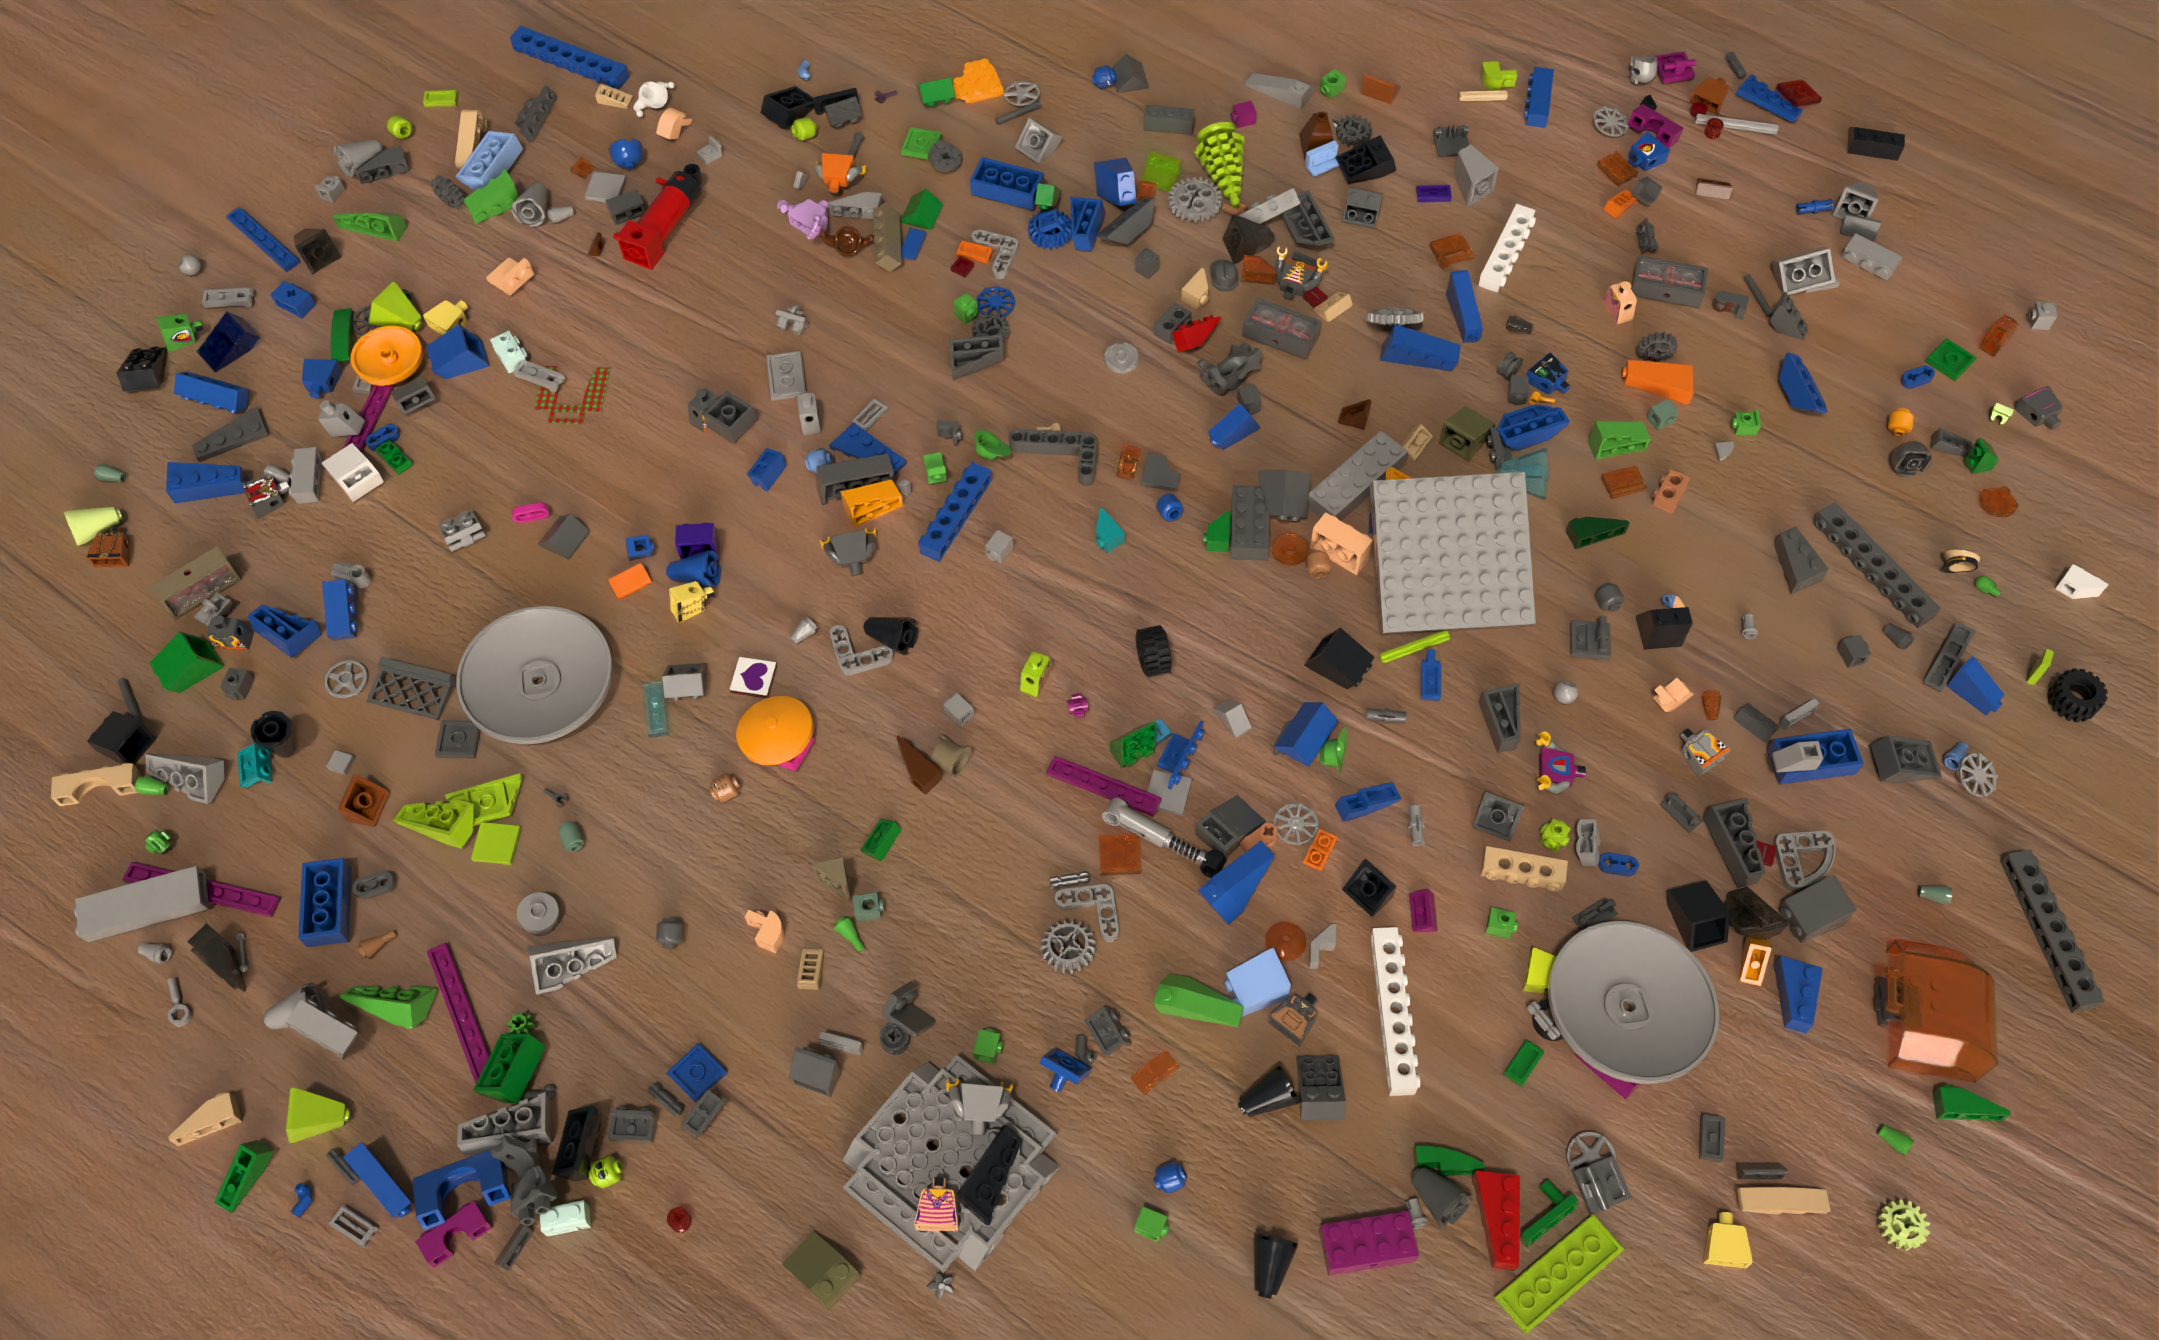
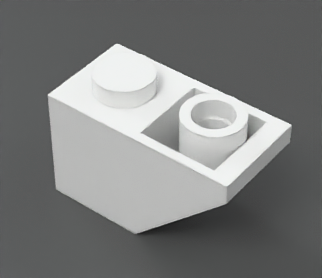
(2080, 584)

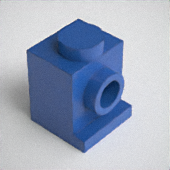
(640, 541)

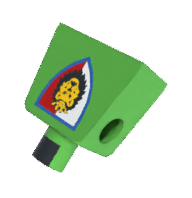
(177, 330)

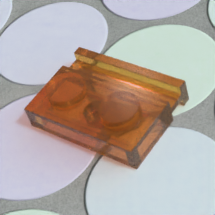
(1617, 168)
(1623, 482)

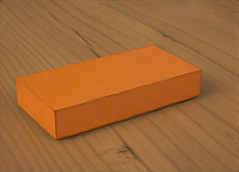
(974, 252)

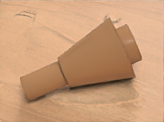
(369, 947)

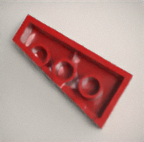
(1500, 1216)

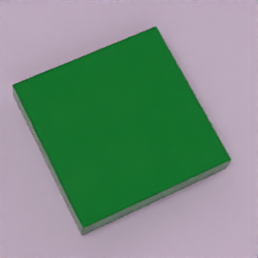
(1950, 359)

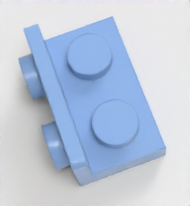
(1322, 158)

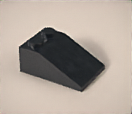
(787, 106)

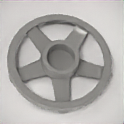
(1021, 93)
(346, 679)
(1589, 1155)

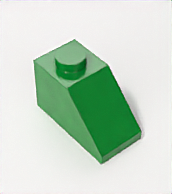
(1218, 534)

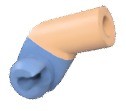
(1672, 601)

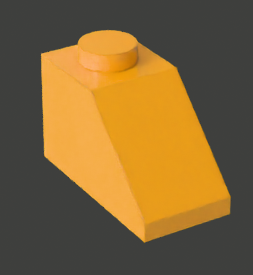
(1754, 960)

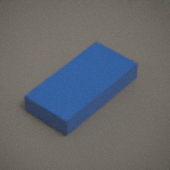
(913, 244)

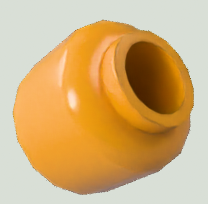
(1900, 422)

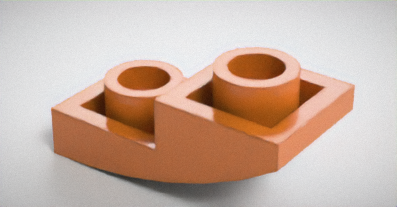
(1320, 850)

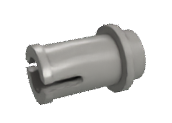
(1749, 630)
(1416, 1215)

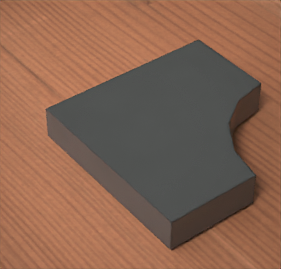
(1158, 474)

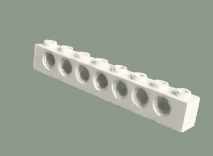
(1397, 1083)

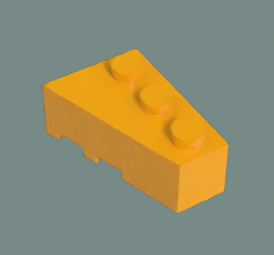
(870, 501)

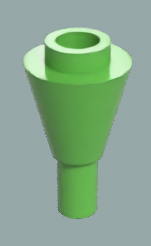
(846, 928)

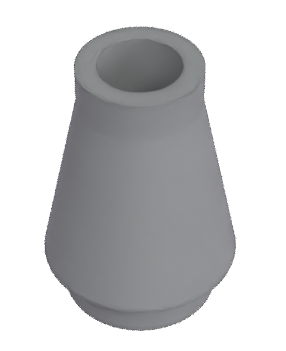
(558, 214)
(277, 473)
(803, 630)
(155, 952)

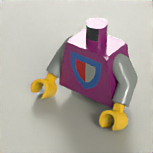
(1556, 766)

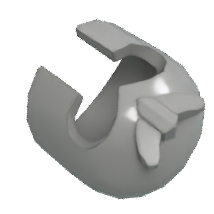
(1643, 69)

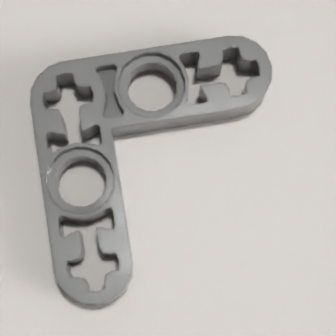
(1003, 248)
(850, 658)
(1100, 902)

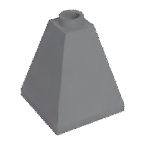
(1857, 200)

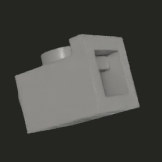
(330, 189)

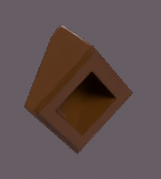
(596, 246)

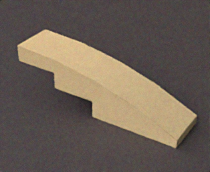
(1783, 1200)

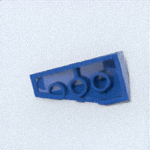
(1235, 884)

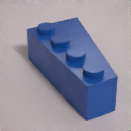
(203, 481)

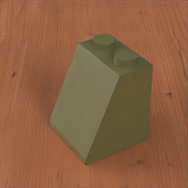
(1465, 433)

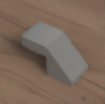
(1323, 941)

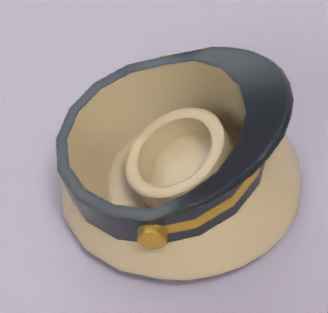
(1960, 561)

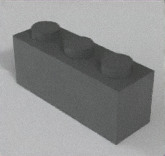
(1168, 119)

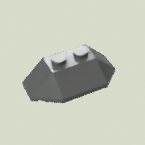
(1307, 222)
(1129, 223)

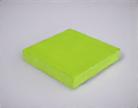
(496, 843)

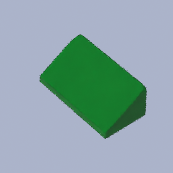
(881, 839)

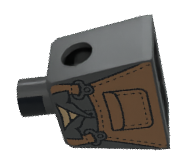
(1295, 1017)

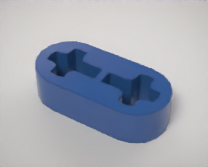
(1916, 374)
(382, 435)
(1618, 864)

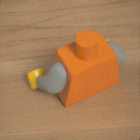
(838, 170)

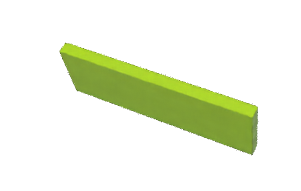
(1559, 1274)

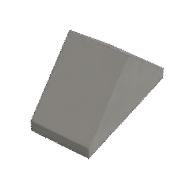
(1233, 717)

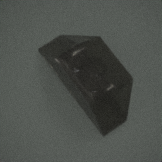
(1752, 915)

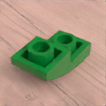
(393, 457)

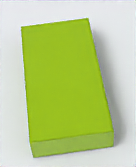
(440, 98)
(2040, 666)

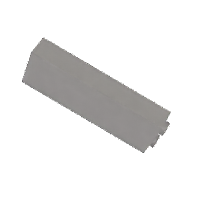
(141, 904)

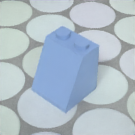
(1258, 982)

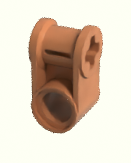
(1259, 835)

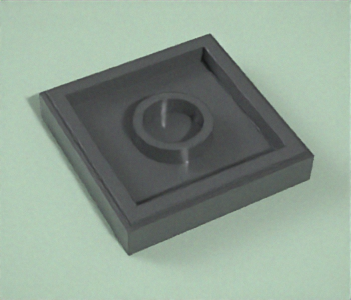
(457, 740)

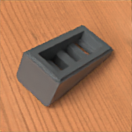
(1944, 442)

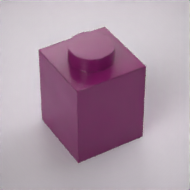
(1243, 114)

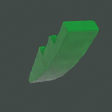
(341, 334)

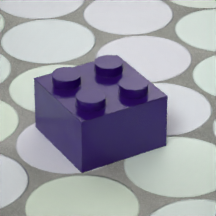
(695, 539)

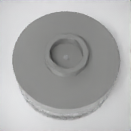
(538, 914)

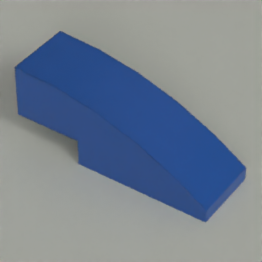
(1367, 801)

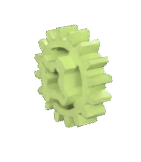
(1910, 1219)

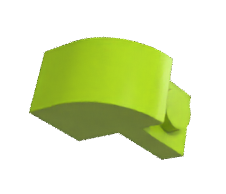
(1494, 79)

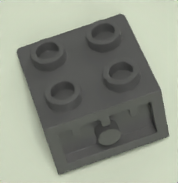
(905, 1014)

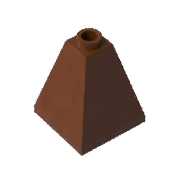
(1315, 132)

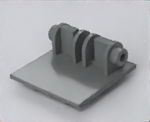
(1449, 140)

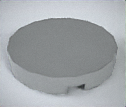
(1121, 358)

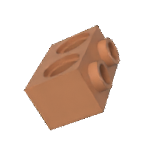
(1671, 491)

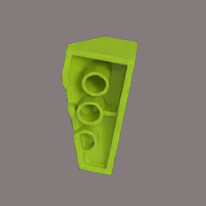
(441, 821)

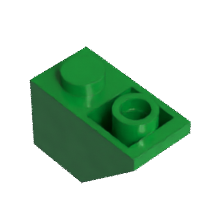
(1981, 457)

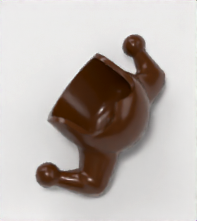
(846, 240)

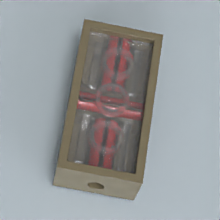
(194, 582)

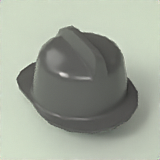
(1224, 275)

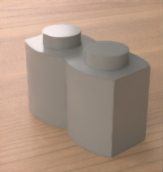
(1588, 842)

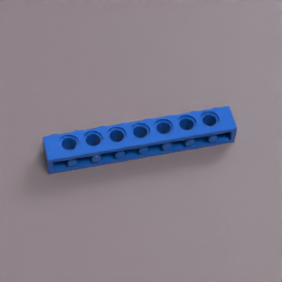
(569, 57)

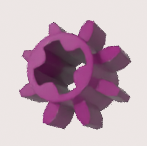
(1077, 705)

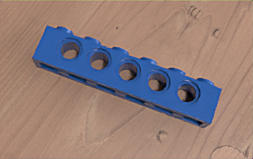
(972, 493)

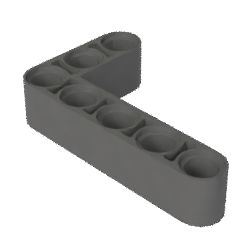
(1042, 443)

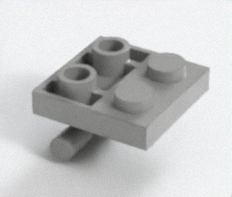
(461, 528)

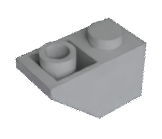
(1798, 757)

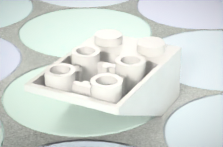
(353, 472)

